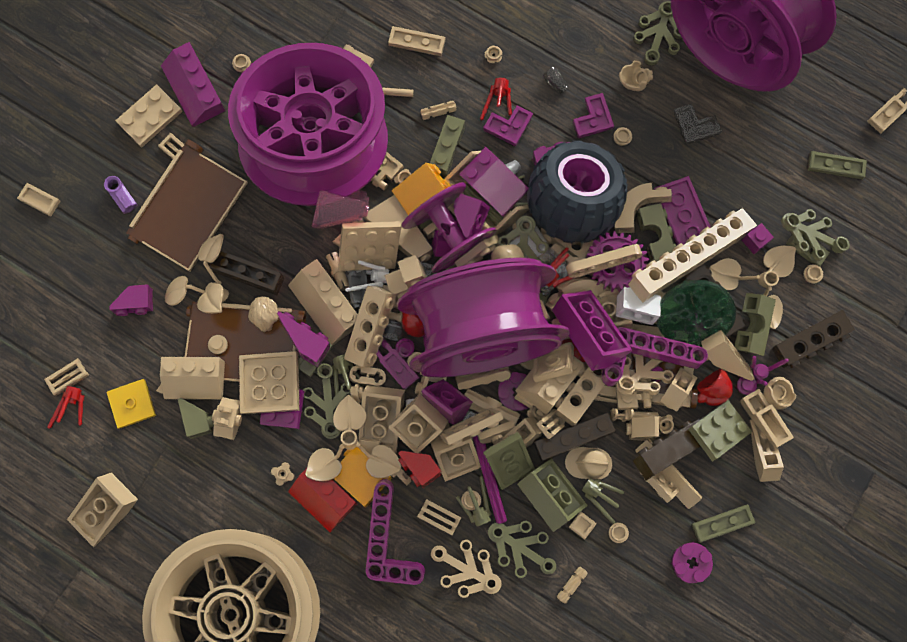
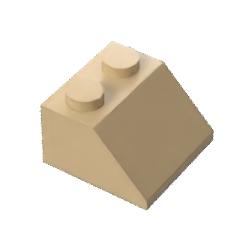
(418, 424)
(455, 459)

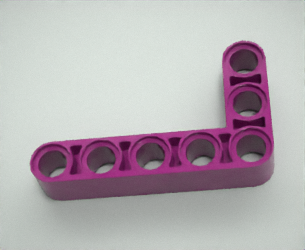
(648, 350)
(382, 540)

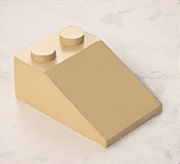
(381, 409)
(101, 508)

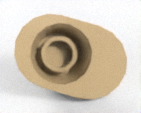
(588, 463)

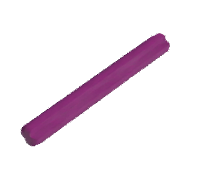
(490, 482)

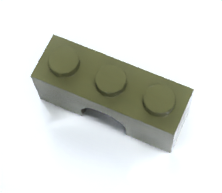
(447, 143)
(654, 219)
(760, 311)

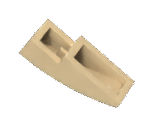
(766, 418)

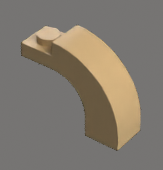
(636, 199)
(575, 285)

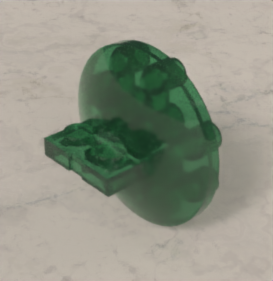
(696, 311)

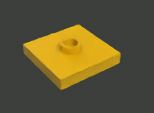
(131, 403)

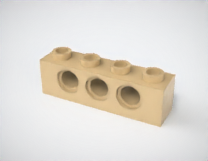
(362, 333)
(570, 413)

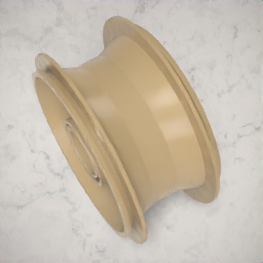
(211, 551)

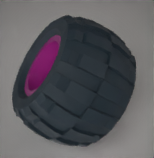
(577, 192)

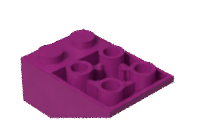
(309, 345)

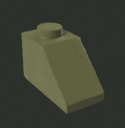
(195, 420)

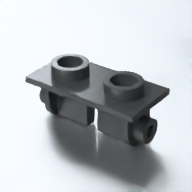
(356, 296)

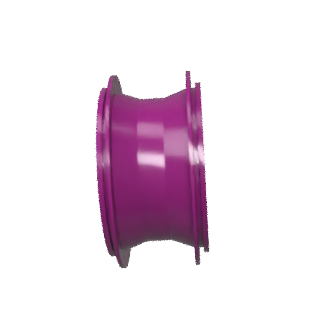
(754, 40)
(307, 104)
(482, 317)

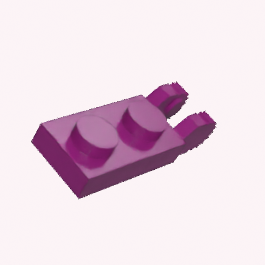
(397, 367)

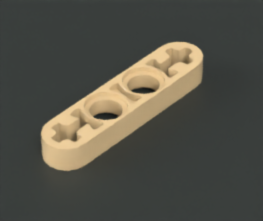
(604, 261)

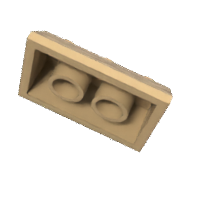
(192, 378)
(547, 392)

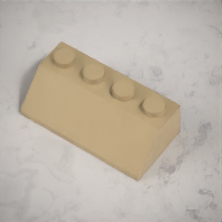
(324, 302)

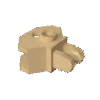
(227, 418)

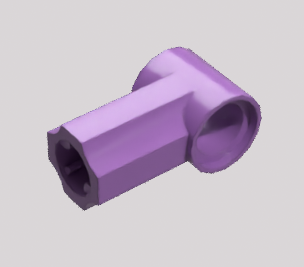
(120, 195)

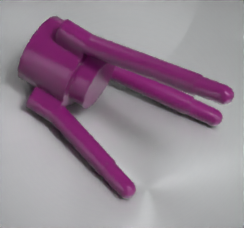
(762, 371)

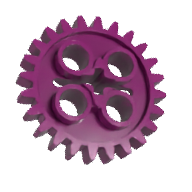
(619, 277)

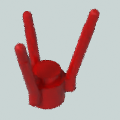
(500, 89)
(556, 263)
(70, 396)

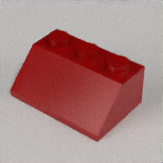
(323, 500)

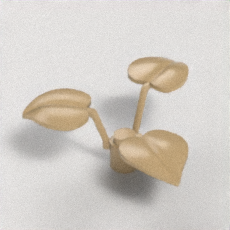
(780, 263)
(214, 293)
(349, 416)

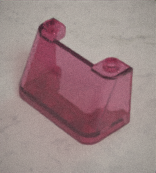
(338, 209)

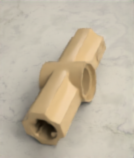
(482, 403)

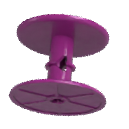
(437, 211)

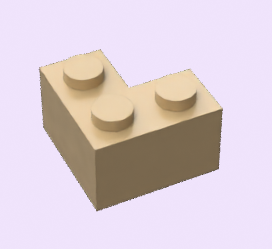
(410, 272)

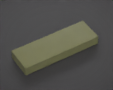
(837, 165)
(723, 523)

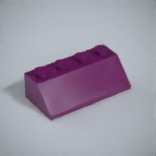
(191, 85)
(591, 329)

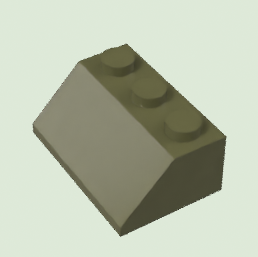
(552, 494)

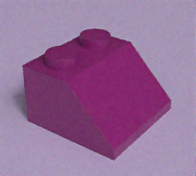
(470, 214)
(447, 401)

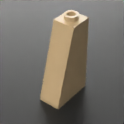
(411, 240)

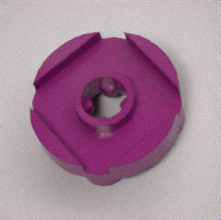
(506, 393)
(702, 558)

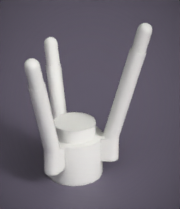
(377, 275)

